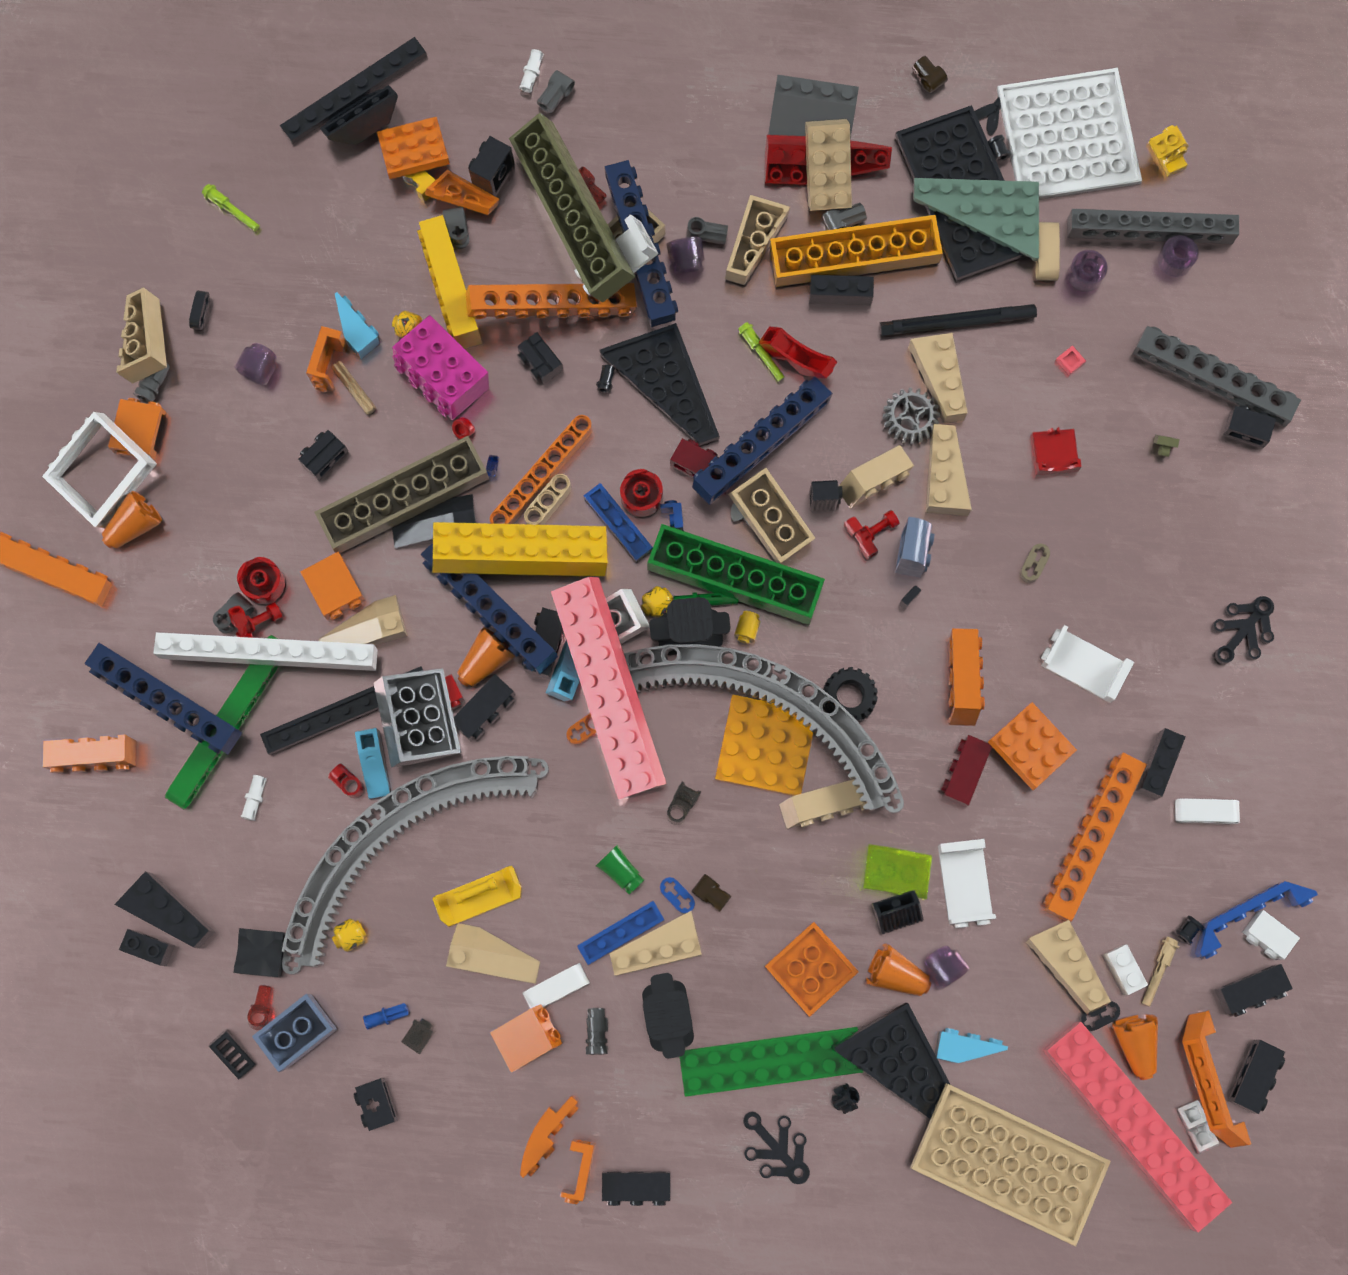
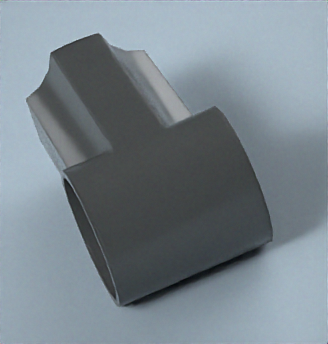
(558, 87)
(845, 217)
(709, 231)

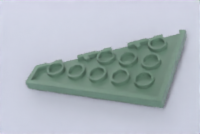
(993, 207)

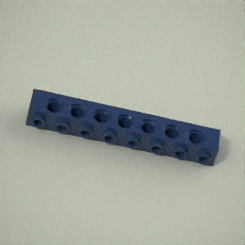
(657, 312)
(712, 489)
(543, 653)
(103, 658)

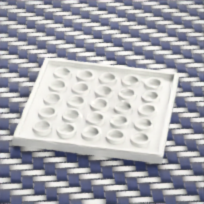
(1070, 133)

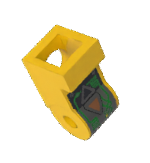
(421, 181)

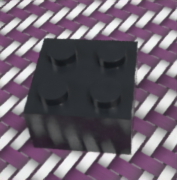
(491, 165)

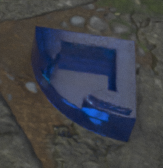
(492, 465)

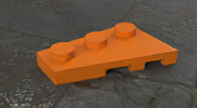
(462, 193)

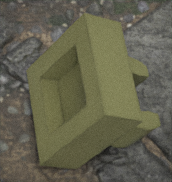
(1165, 444)

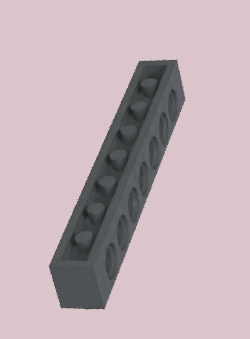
(1152, 225)
(1205, 378)

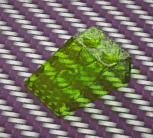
(895, 871)

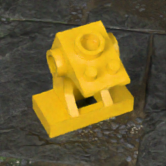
(1167, 143)

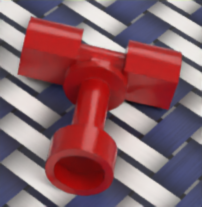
(866, 535)
(246, 625)

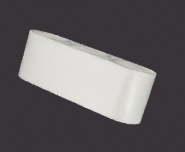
(1207, 811)
(556, 987)

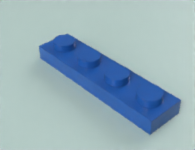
(618, 522)
(620, 933)

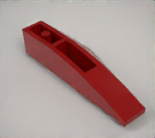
(788, 165)

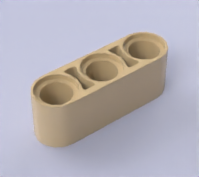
(1049, 252)
(552, 492)

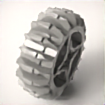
(925, 409)

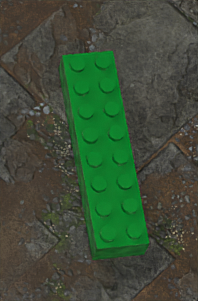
(735, 574)
(765, 1062)

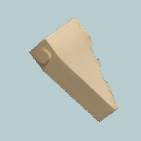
(484, 953)

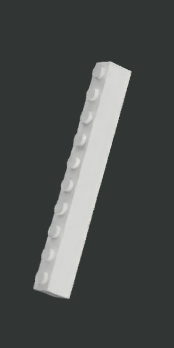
(266, 651)

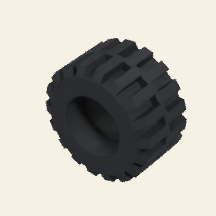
(859, 680)

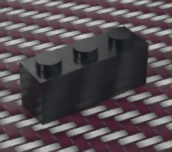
(841, 290)
(551, 631)
(484, 708)
(1161, 763)
(1254, 990)
(1257, 1077)
(636, 1187)

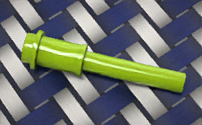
(222, 201)
(746, 330)

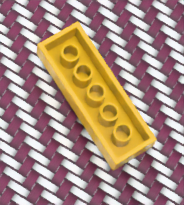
(448, 281)

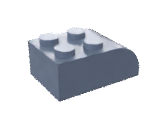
(914, 547)
(294, 1032)

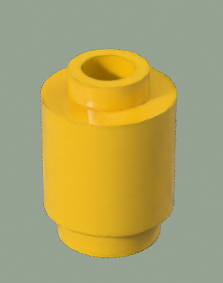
(747, 627)

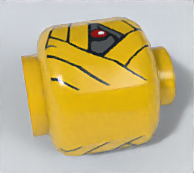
(405, 323)
(656, 601)
(348, 935)

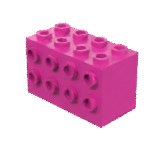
(440, 368)

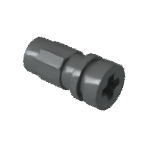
(150, 385)
(596, 1027)

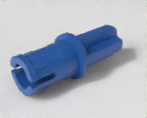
(385, 1016)

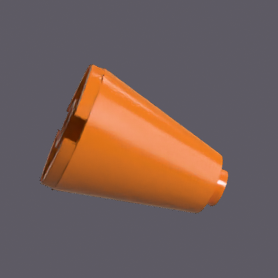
(130, 521)
(483, 658)
(897, 973)
(1139, 1043)

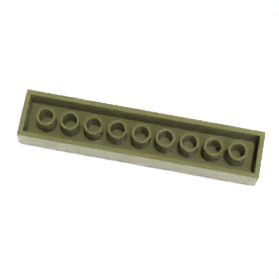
(571, 208)

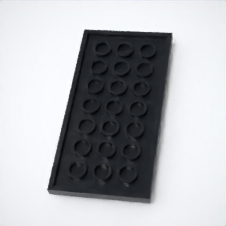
(956, 149)

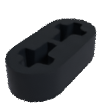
(199, 310)
(1101, 1021)

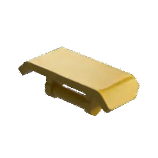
(478, 896)

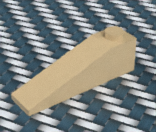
(372, 625)

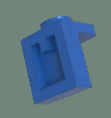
(676, 519)

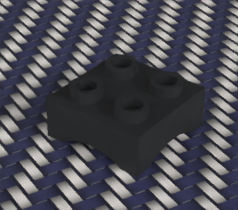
(259, 953)

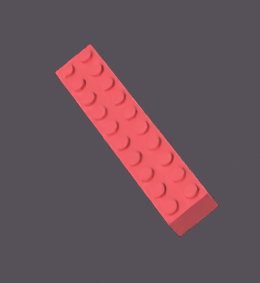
(608, 687)
(1137, 1127)

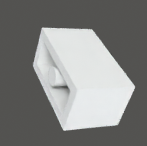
(1270, 935)
(1125, 970)

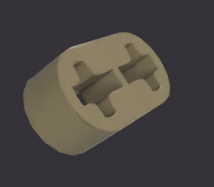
(1030, 560)

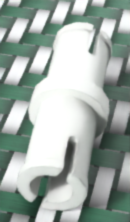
(531, 71)
(253, 797)

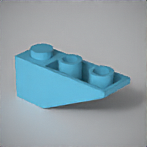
(357, 334)
(564, 678)
(373, 762)
(960, 1048)

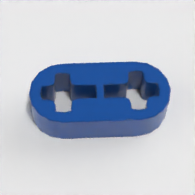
(681, 892)

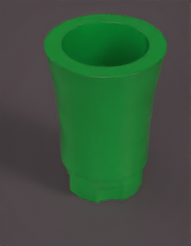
(620, 870)

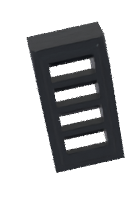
(238, 1049)

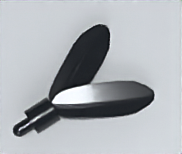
(992, 112)

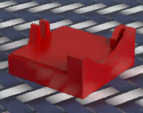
(1055, 452)

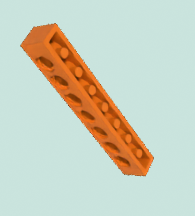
(540, 294)
(1133, 771)

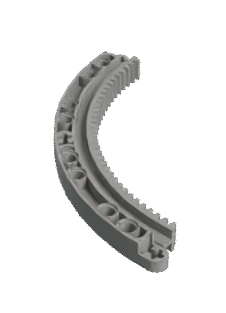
(839, 728)
(331, 879)

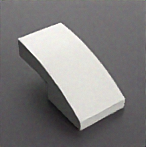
(1197, 1127)

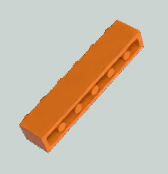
(53, 571)

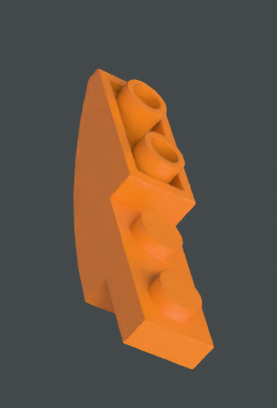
(540, 1142)

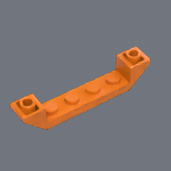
(1207, 1081)

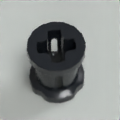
(999, 148)
(1189, 930)

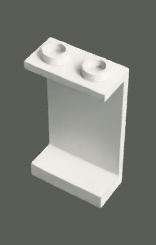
(634, 245)
(1086, 665)
(965, 883)

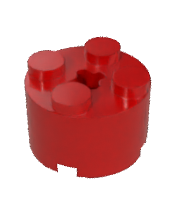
(649, 484)
(259, 569)

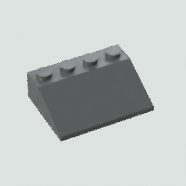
(809, 100)
(416, 717)

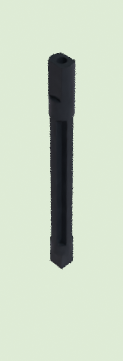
(958, 319)

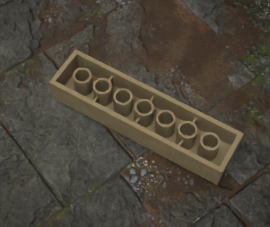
(401, 495)

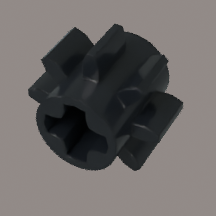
(845, 1098)

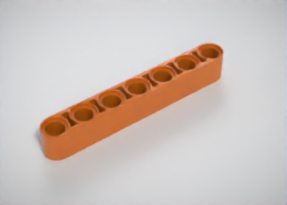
(544, 464)

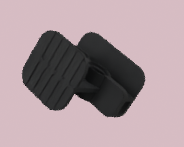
(690, 623)
(667, 1015)

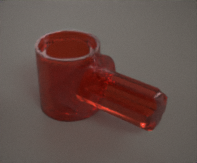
(598, 195)
(261, 1007)

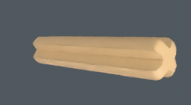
(354, 388)

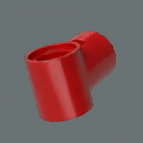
(339, 773)

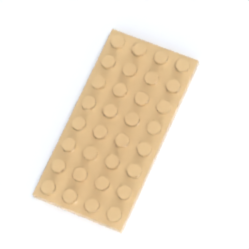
(1010, 1164)

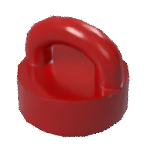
(463, 427)

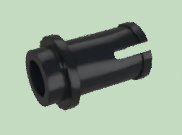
(604, 384)

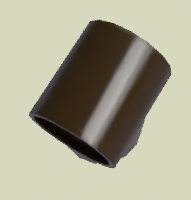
(931, 76)
(709, 891)

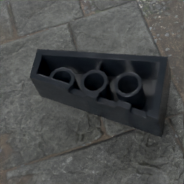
(163, 909)

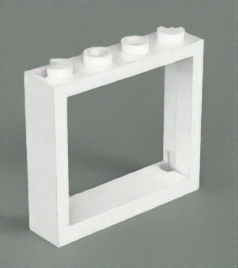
(73, 449)

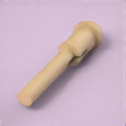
(1164, 960)

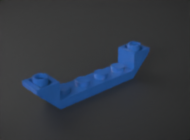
(1209, 942)

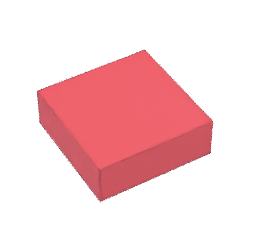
(1070, 360)

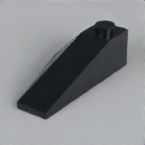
(420, 528)

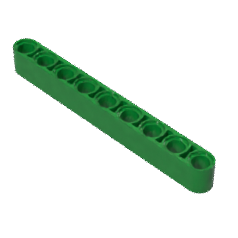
(233, 712)

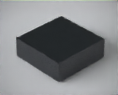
(910, 597)

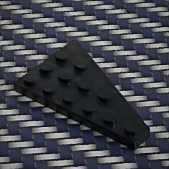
(664, 374)
(898, 1057)

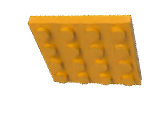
(764, 747)

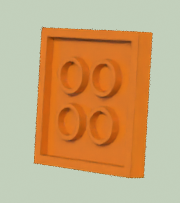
(413, 147)
(1032, 746)
(811, 969)

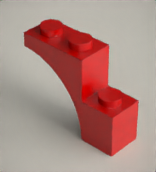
(802, 358)

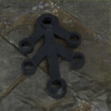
(1247, 627)
(779, 1150)

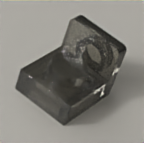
(418, 1035)

